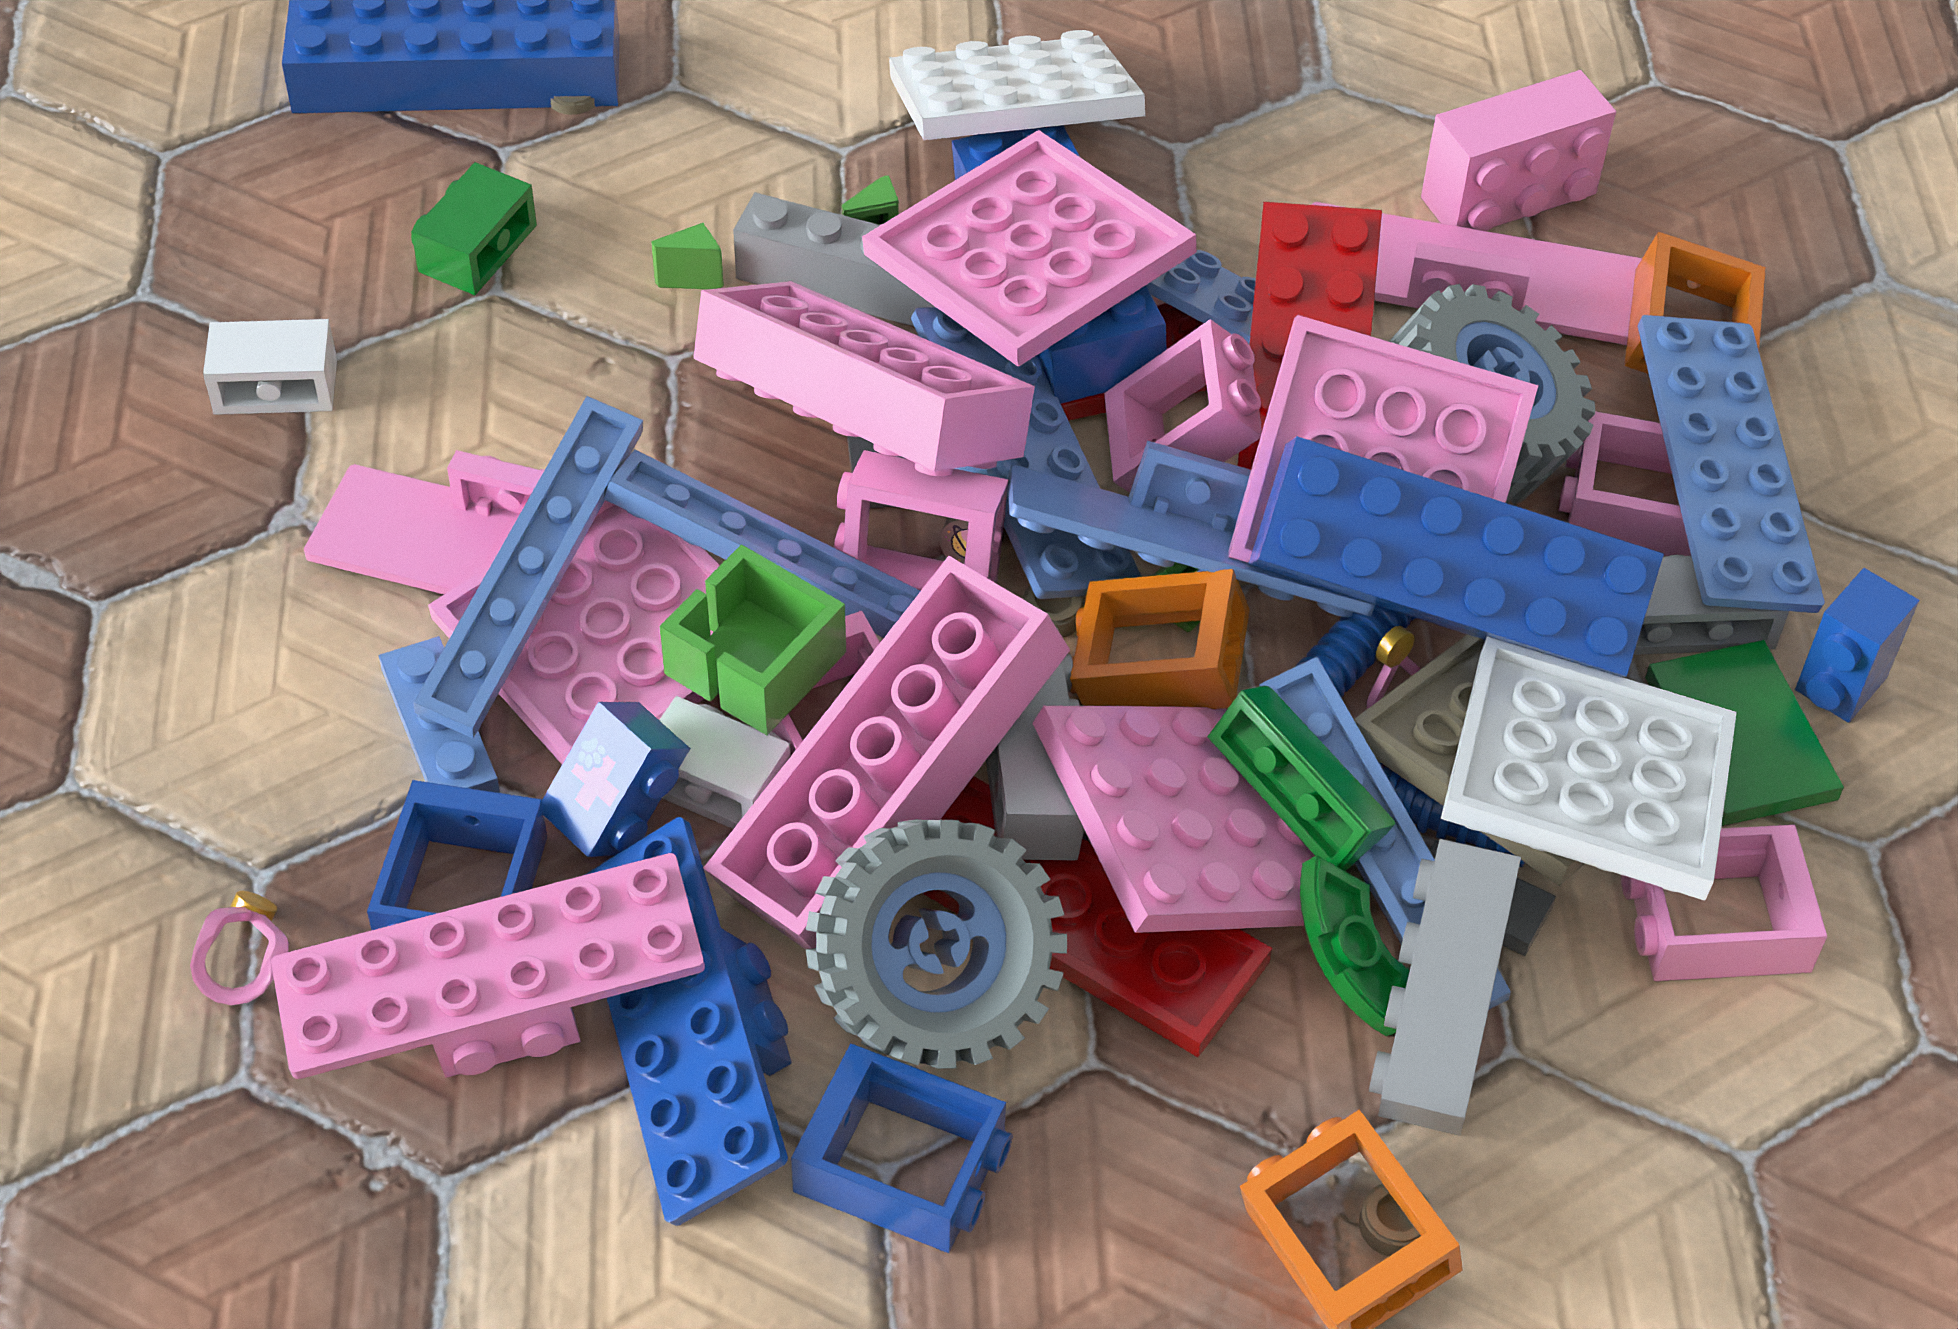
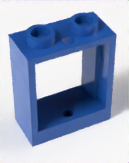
(446, 816)
(920, 1096)

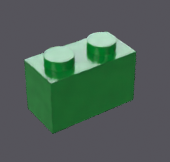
(474, 228)

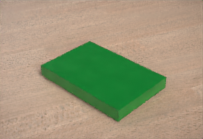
(1774, 750)

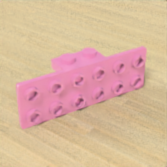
(1569, 286)
(422, 529)
(487, 975)

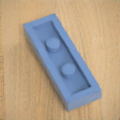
(441, 752)

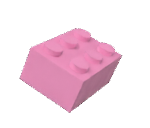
(1518, 153)

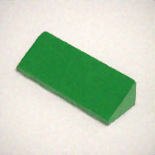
(1300, 777)

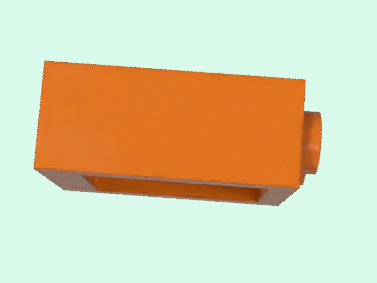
(1716, 278)
(1195, 681)
(1386, 1286)

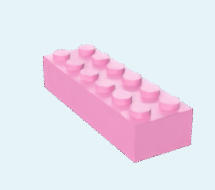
(864, 376)
(891, 742)

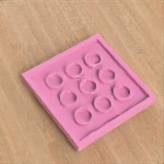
(1029, 246)
(1388, 408)
(599, 627)
(1174, 818)

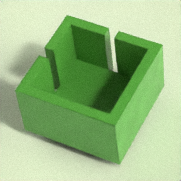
(767, 640)

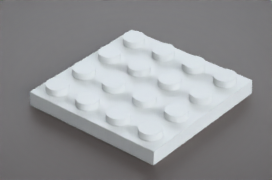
(1014, 85)
(1593, 768)

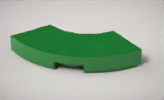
(1346, 941)

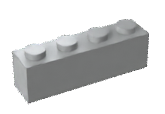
(821, 252)
(1684, 624)
(1025, 788)
(1447, 988)

